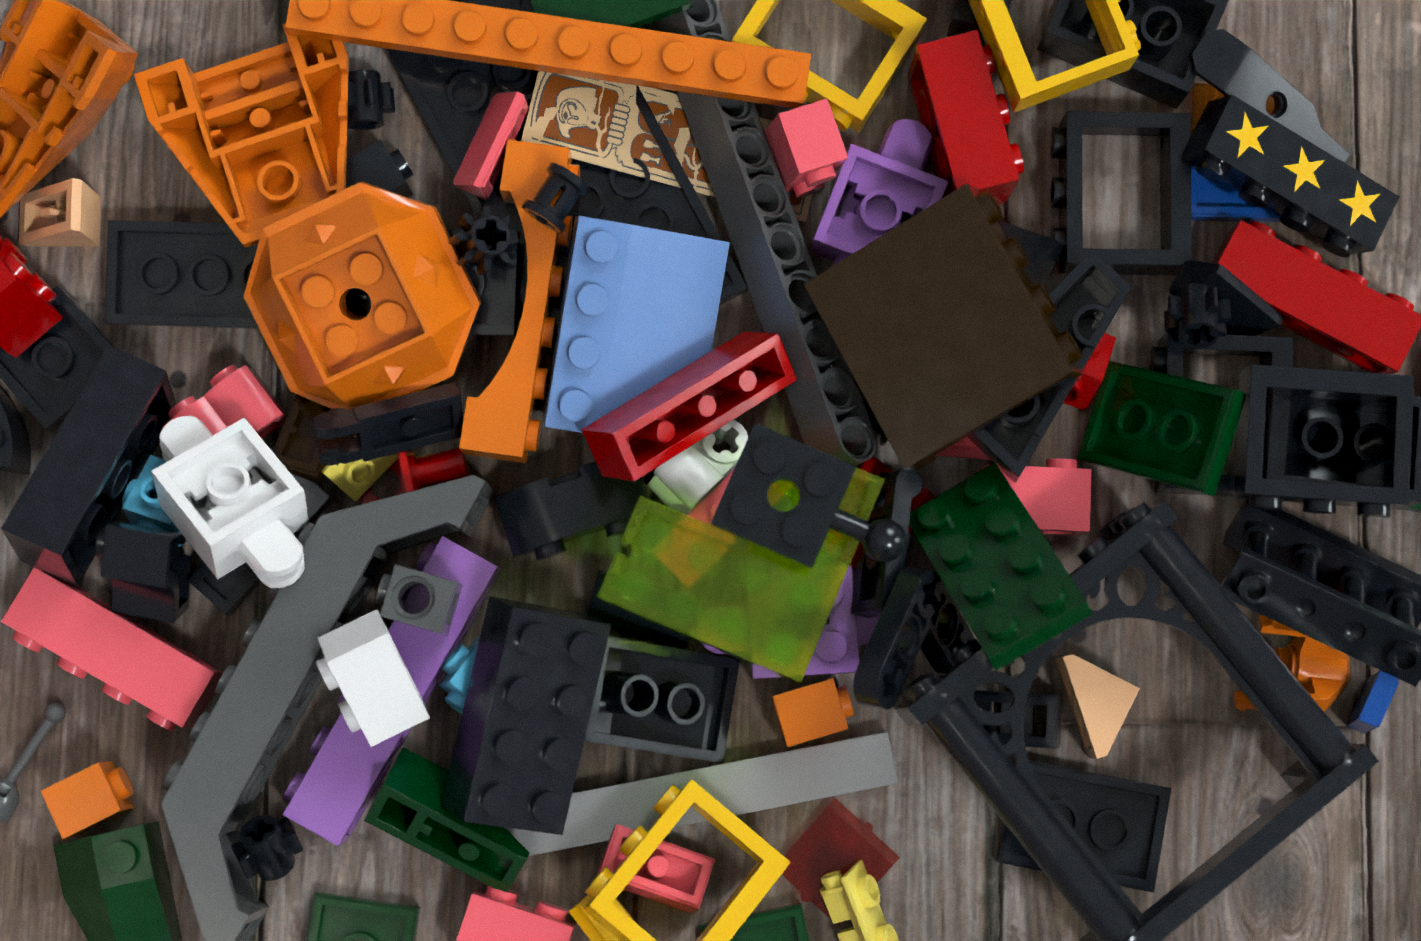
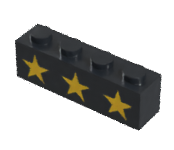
(1289, 177)

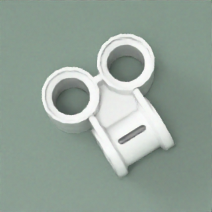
(698, 469)

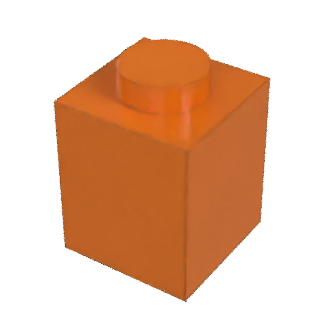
(812, 711)
(89, 798)

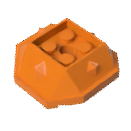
(394, 254)

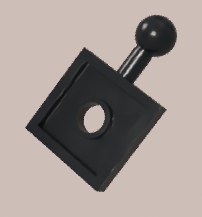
(820, 486)

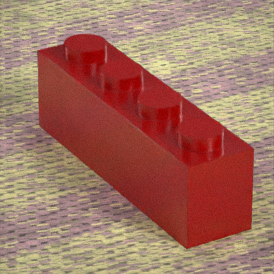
(1320, 302)
(689, 405)

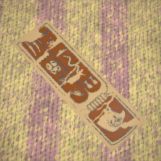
(608, 130)

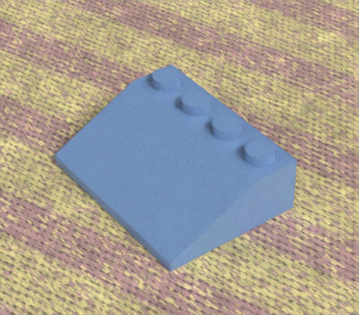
(629, 316)

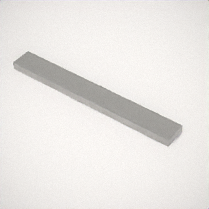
(738, 785)

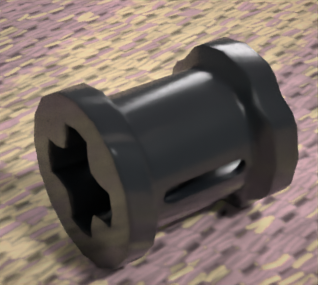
(572, 189)

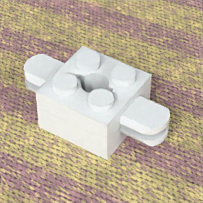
(232, 499)

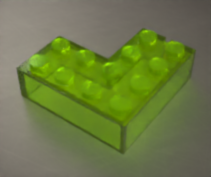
(730, 589)

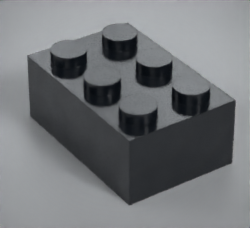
(1166, 35)

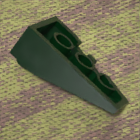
(120, 885)

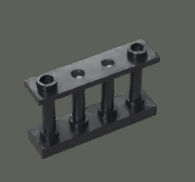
(1326, 589)

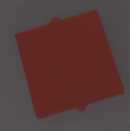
(831, 845)

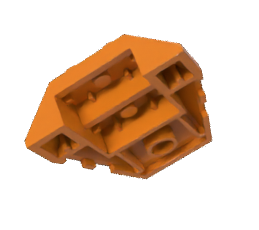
(54, 88)
(257, 129)

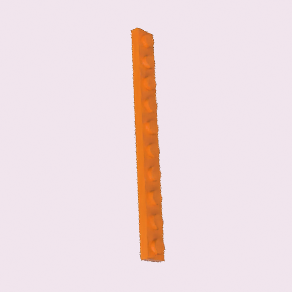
(561, 46)

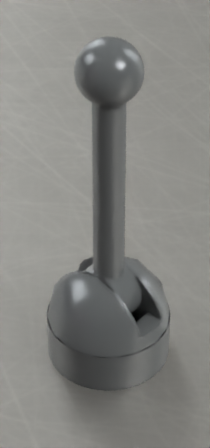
(9, 793)

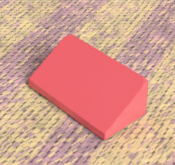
(487, 150)
(668, 876)

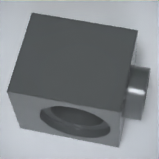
(442, 604)

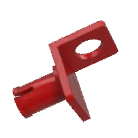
(424, 470)

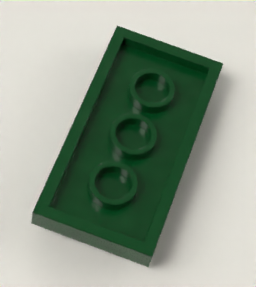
(997, 566)

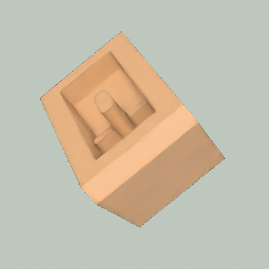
(61, 216)
(1097, 701)

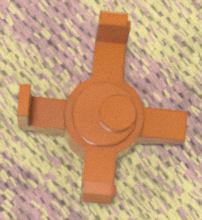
(1315, 665)

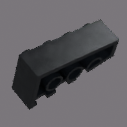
(1084, 307)

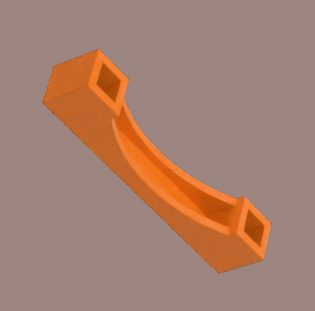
(501, 418)

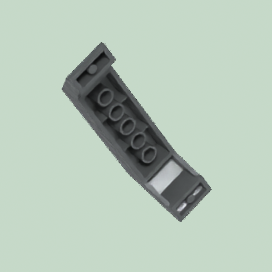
(276, 682)

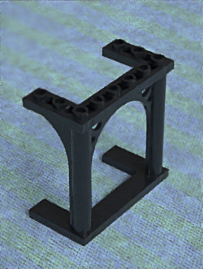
(1150, 543)

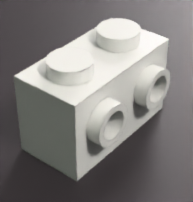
(372, 679)

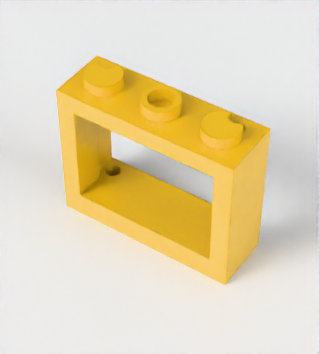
(887, 16)
(1013, 67)
(643, 843)

